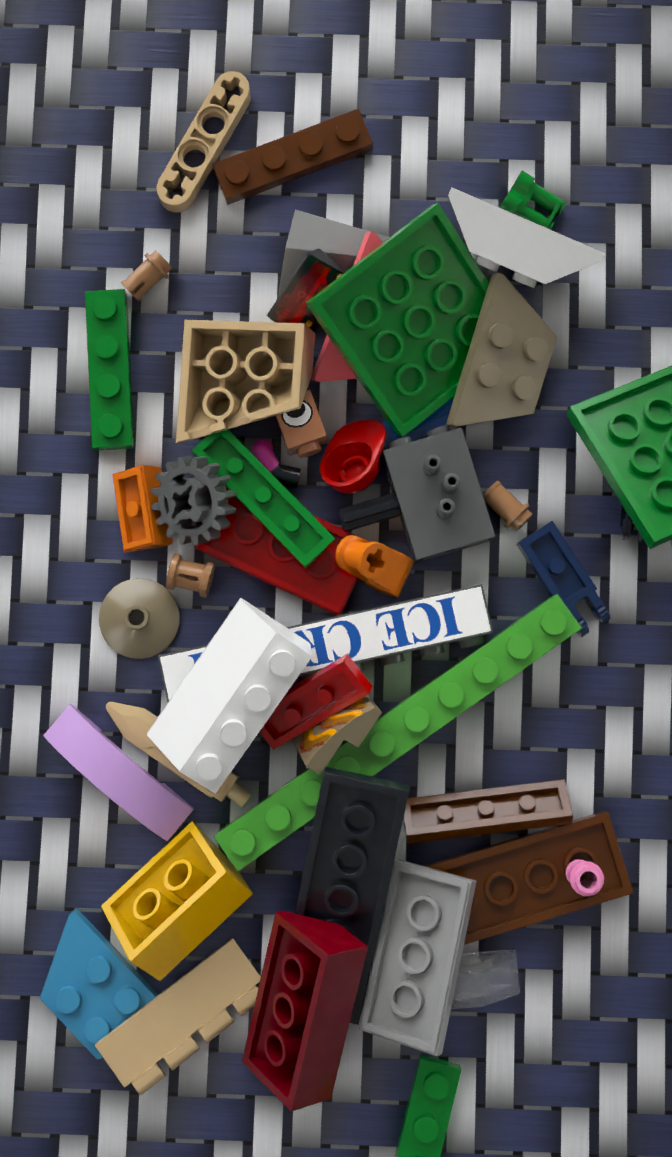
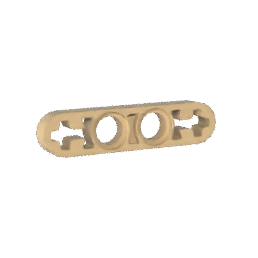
(198, 139)

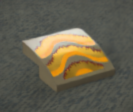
(322, 741)

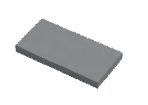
(417, 956)

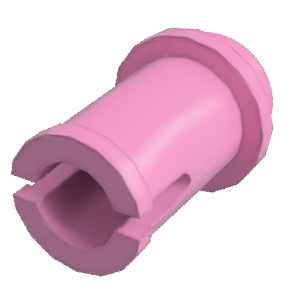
(591, 884)

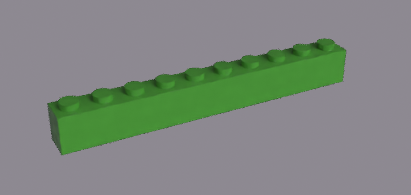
(402, 727)

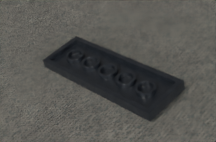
(353, 857)

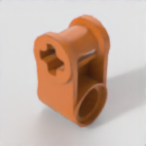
(374, 564)

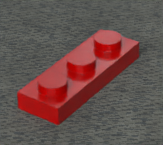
(315, 700)

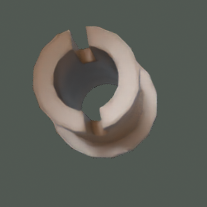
(147, 275)
(507, 506)

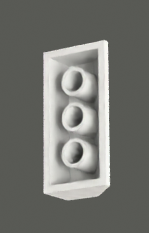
(229, 695)

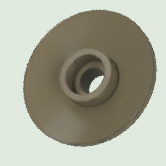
(159, 623)

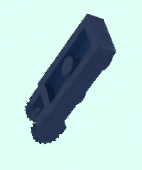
(562, 573)

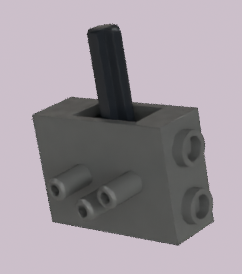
(432, 494)

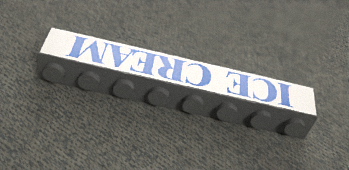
(374, 634)

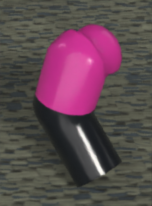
(286, 475)

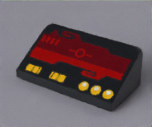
(311, 277)

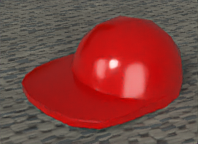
(353, 456)

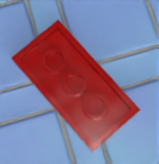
(258, 553)

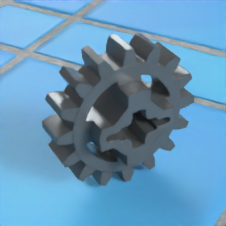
(193, 500)

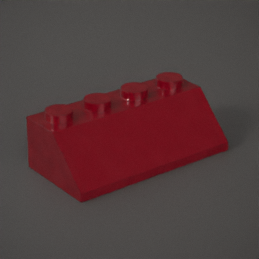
(303, 1008)

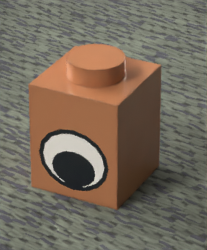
(302, 429)

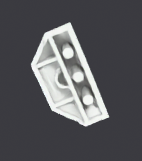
(518, 243)

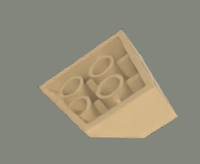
(240, 373)

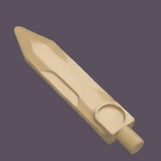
(134, 725)

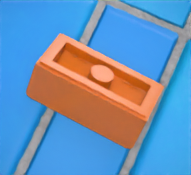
(134, 509)

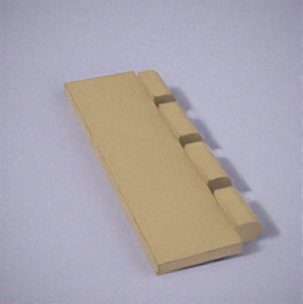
(168, 1021)

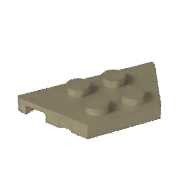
(503, 360)

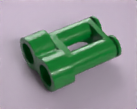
(525, 190)

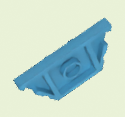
(92, 984)

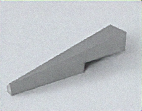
(334, 238)

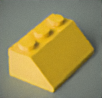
(175, 902)

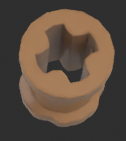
(179, 571)

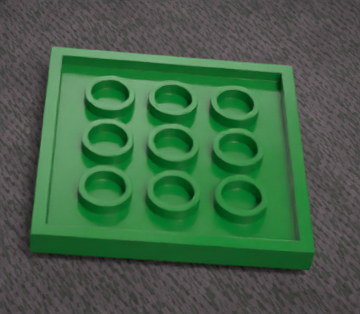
(407, 318)
(632, 445)

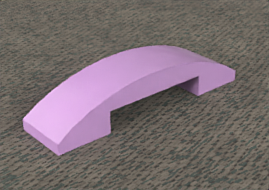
(117, 774)

